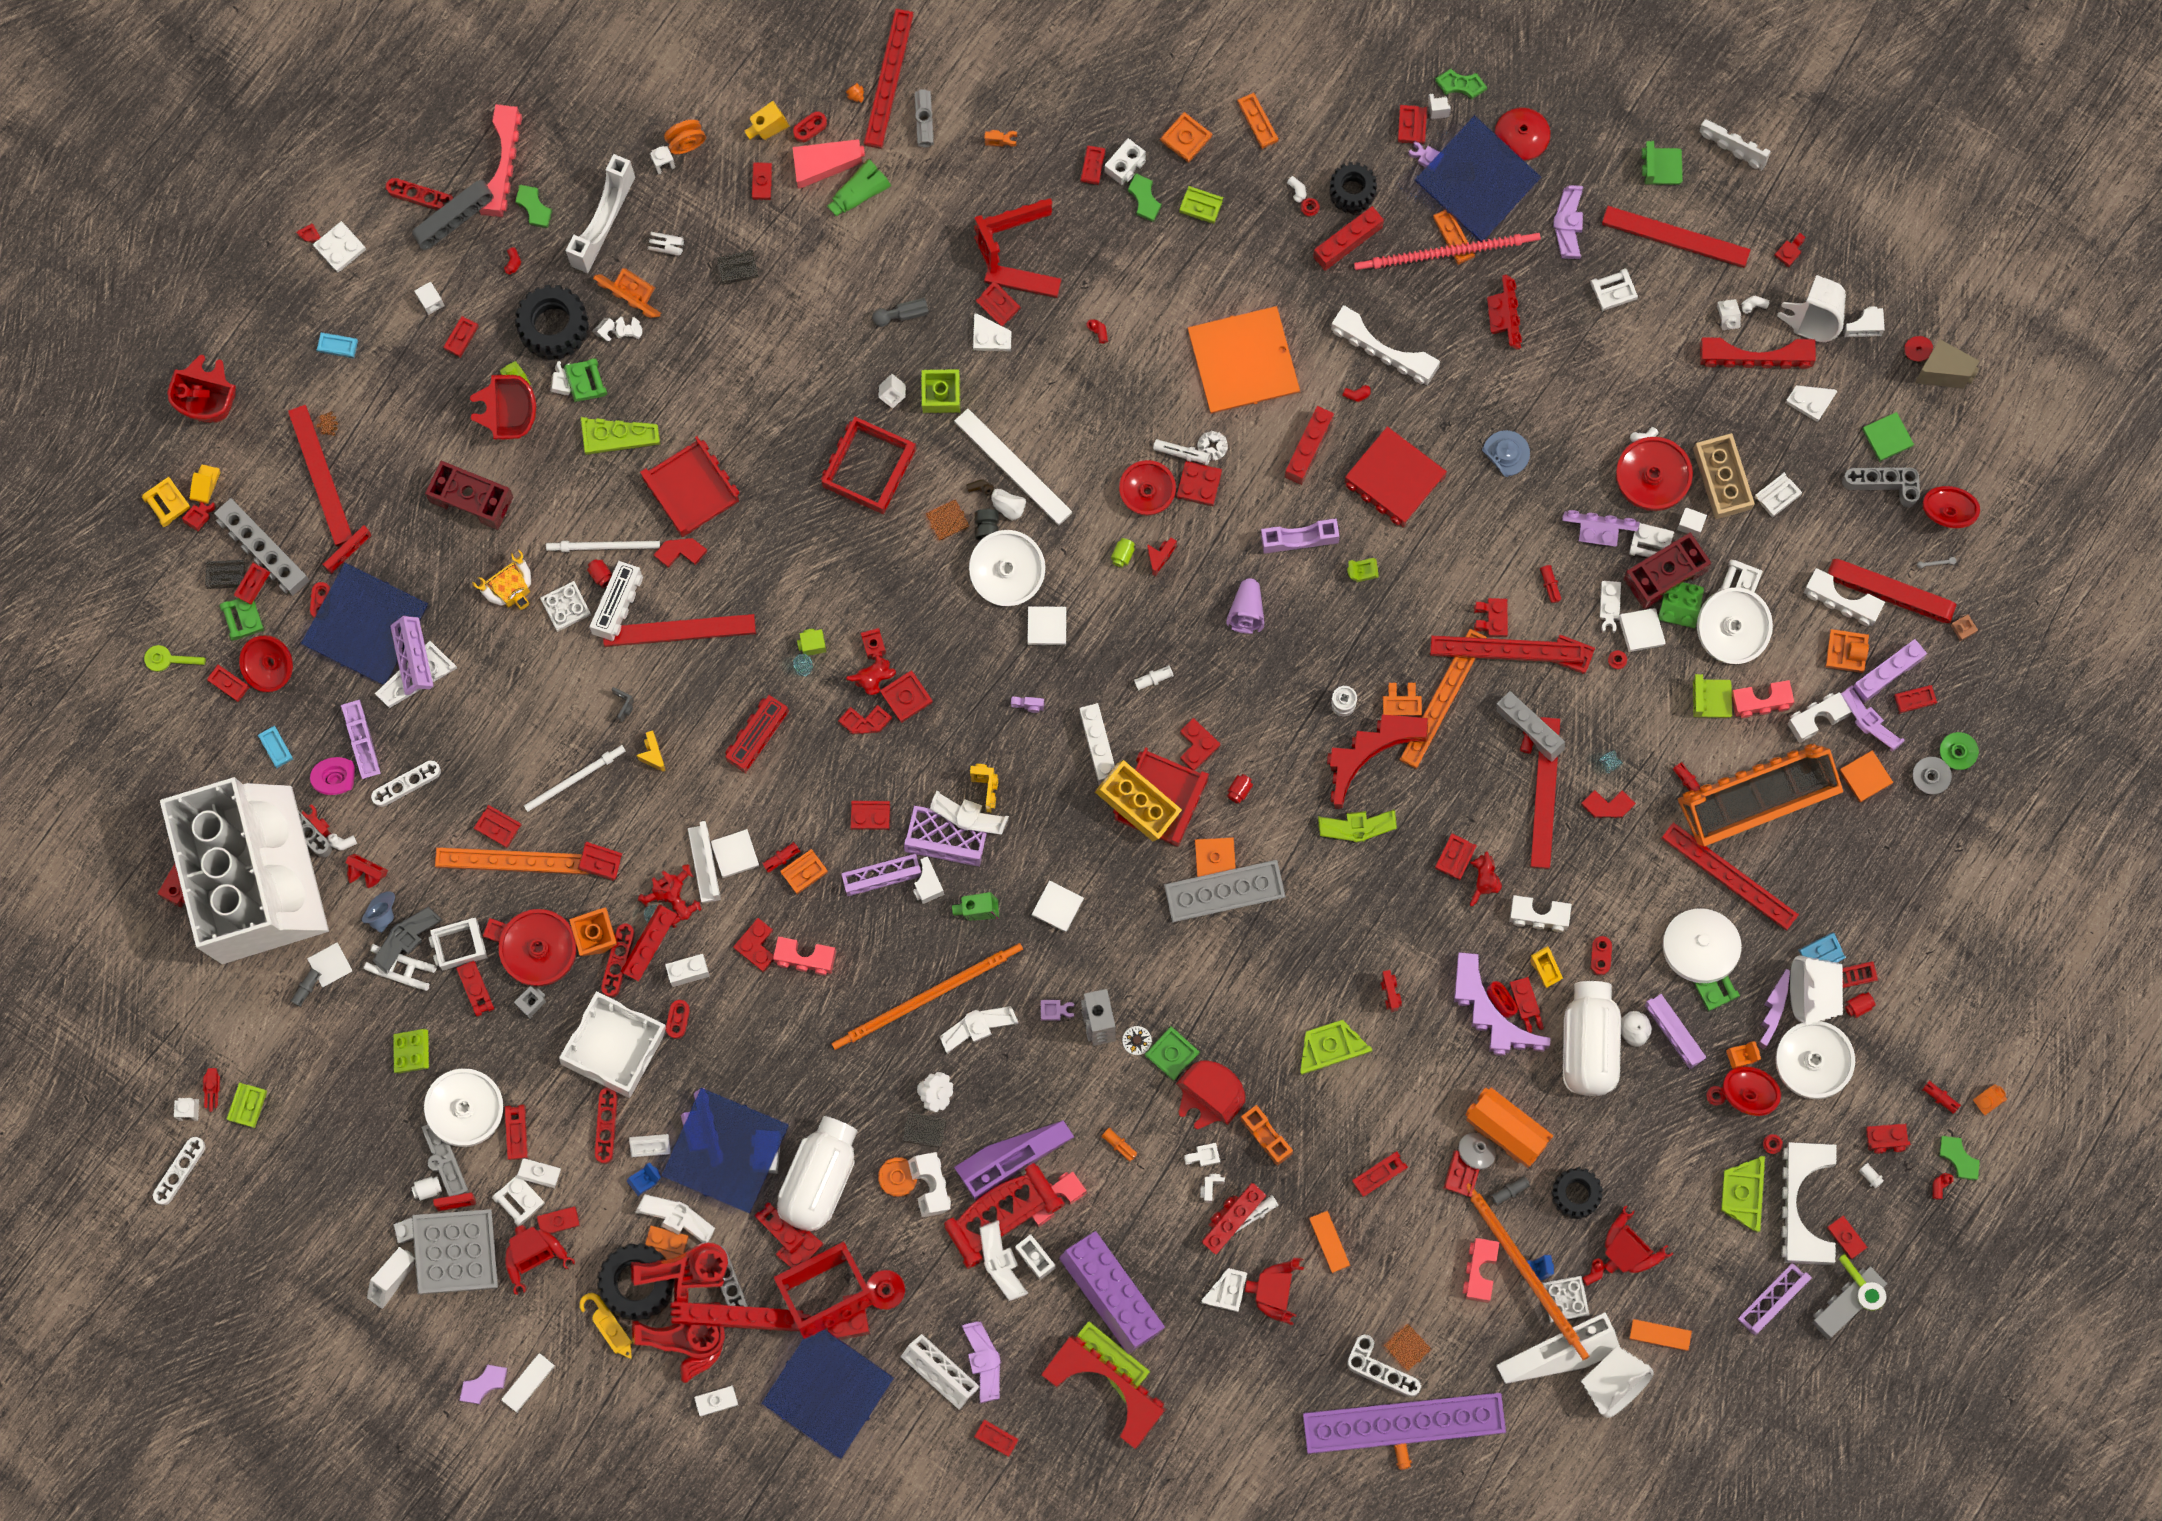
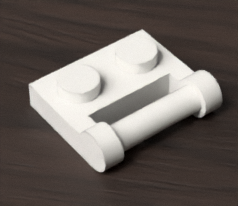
(1616, 294)
(1651, 537)
(1748, 579)
(523, 1195)

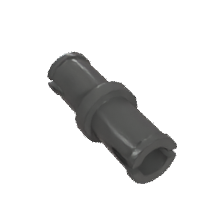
(305, 987)
(1510, 1190)

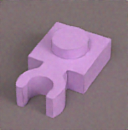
(1426, 156)
(1032, 704)
(1052, 1010)

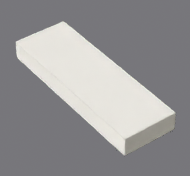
(528, 1382)

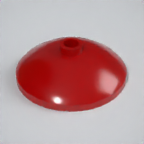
(1526, 143)
(1150, 476)
(1951, 507)
(257, 665)
(1751, 1091)

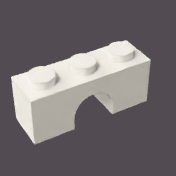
(1832, 708)
(1523, 913)
(928, 1168)

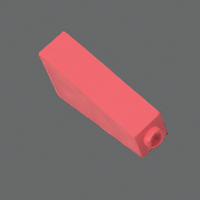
(825, 160)

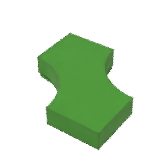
(1468, 85)
(1141, 190)
(538, 213)
(1952, 1150)

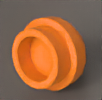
(855, 93)

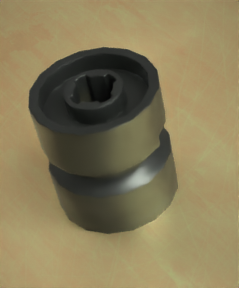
(986, 522)

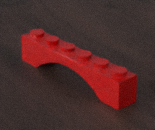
(1717, 351)

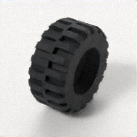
(544, 300)
(609, 1283)

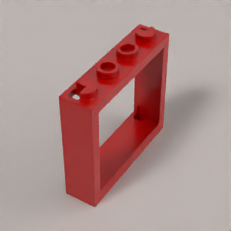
(843, 446)
(812, 1268)

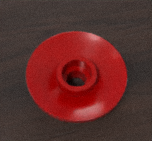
(887, 1279)

